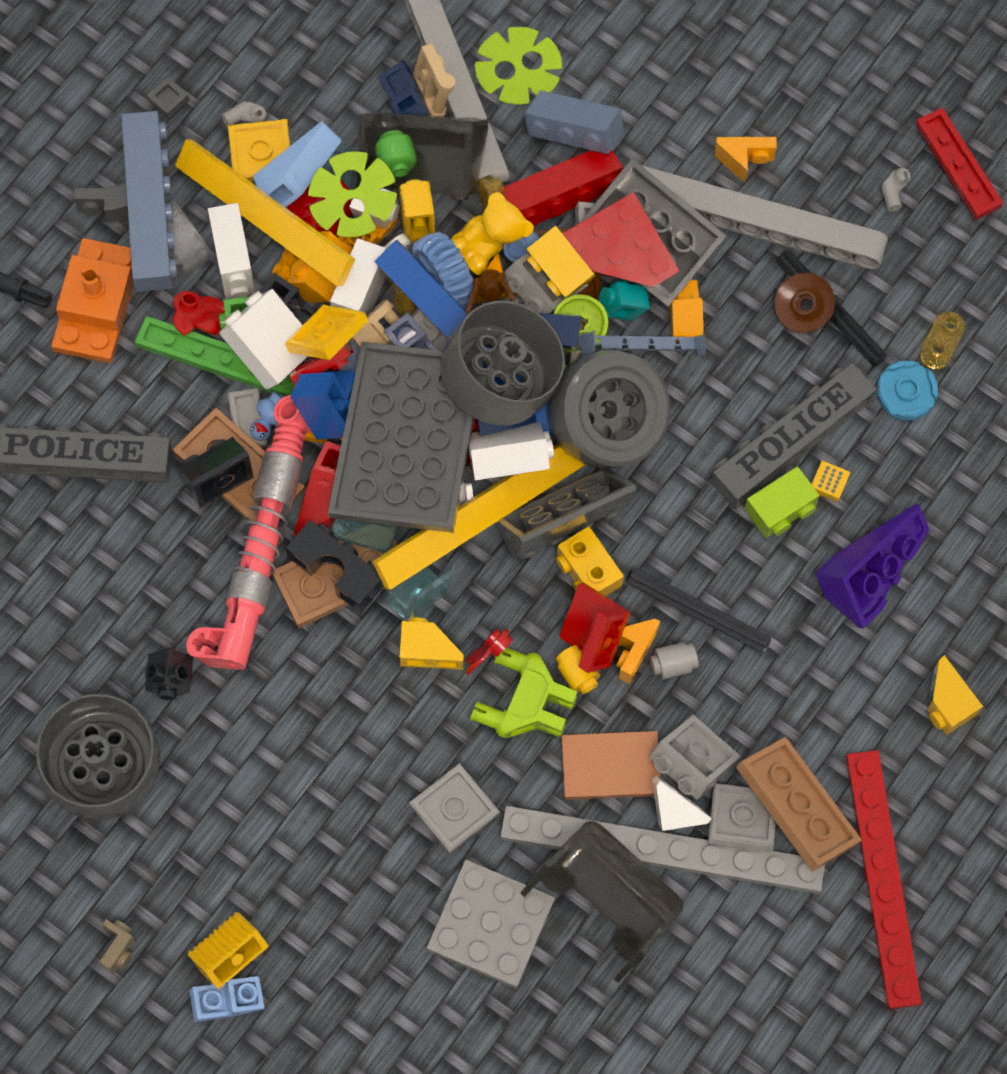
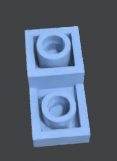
(232, 999)

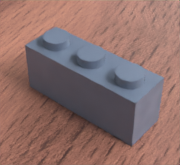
(574, 122)

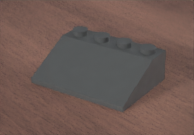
(681, 228)
(565, 511)

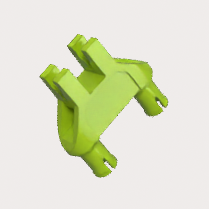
(529, 700)

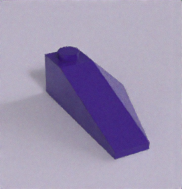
(866, 569)

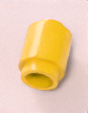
(576, 677)

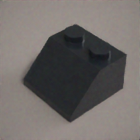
(216, 471)

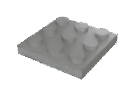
(490, 924)

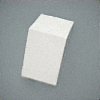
(675, 809)

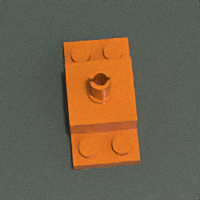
(94, 301)

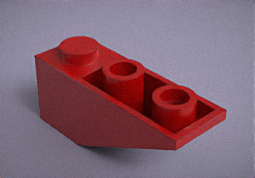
(319, 488)

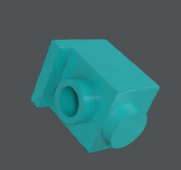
(624, 300)

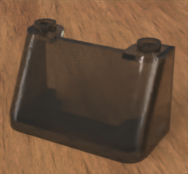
(445, 147)

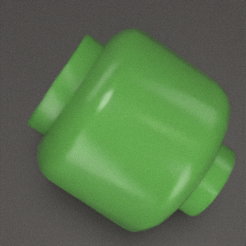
(396, 152)

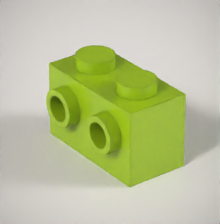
(782, 502)

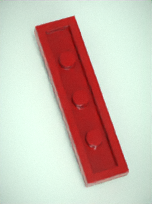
(959, 163)

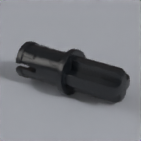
(23, 291)

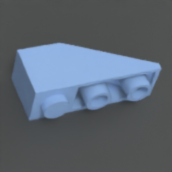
(294, 168)

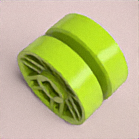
(592, 316)

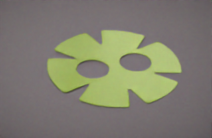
(520, 42)
(329, 187)

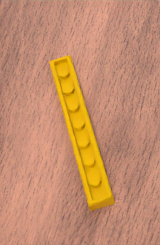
(265, 213)
(472, 519)

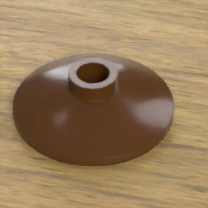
(793, 294)

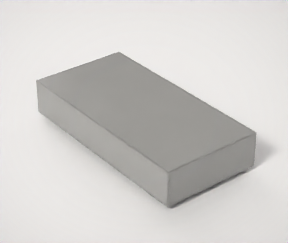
(244, 411)

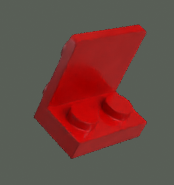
(595, 627)

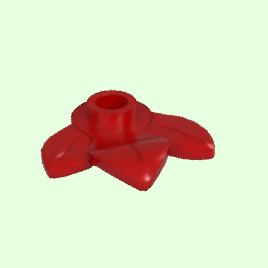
(197, 312)
(494, 644)

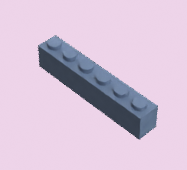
(147, 201)

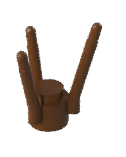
(490, 286)

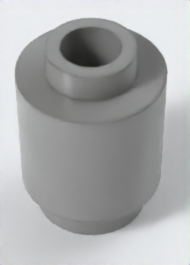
(674, 660)

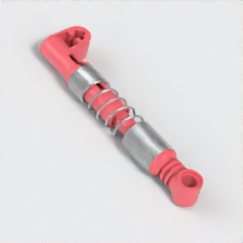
(251, 582)

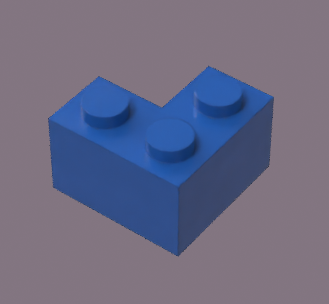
(324, 401)

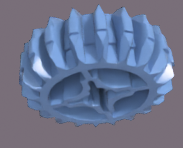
(445, 264)

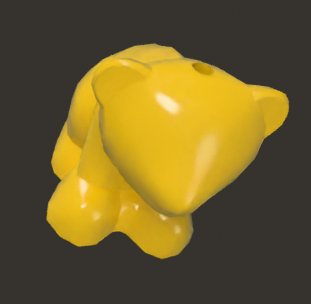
(487, 233)

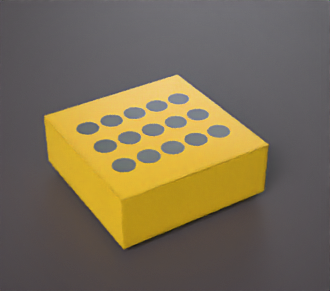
(830, 481)

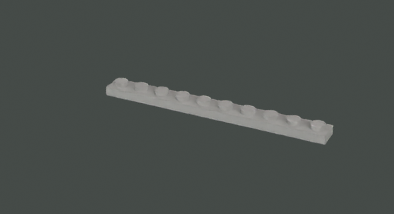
(670, 850)

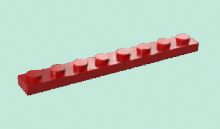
(883, 880)

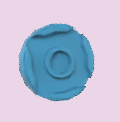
(907, 390)

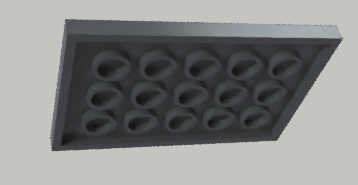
(401, 443)

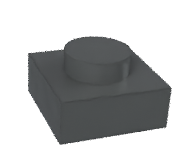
(168, 97)

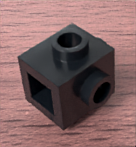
(168, 674)

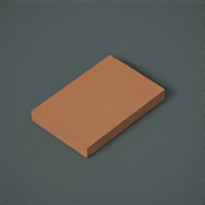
(608, 765)

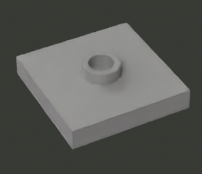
(454, 808)
(740, 819)

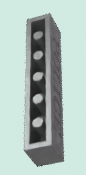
(793, 435)
(85, 454)

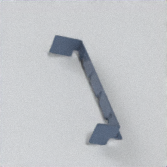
(588, 343)

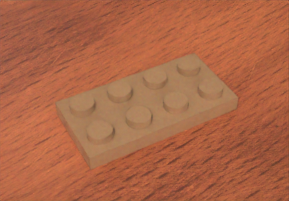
(218, 427)
(315, 595)
(798, 803)

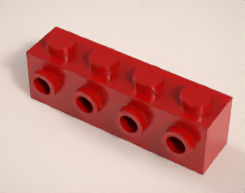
(563, 185)

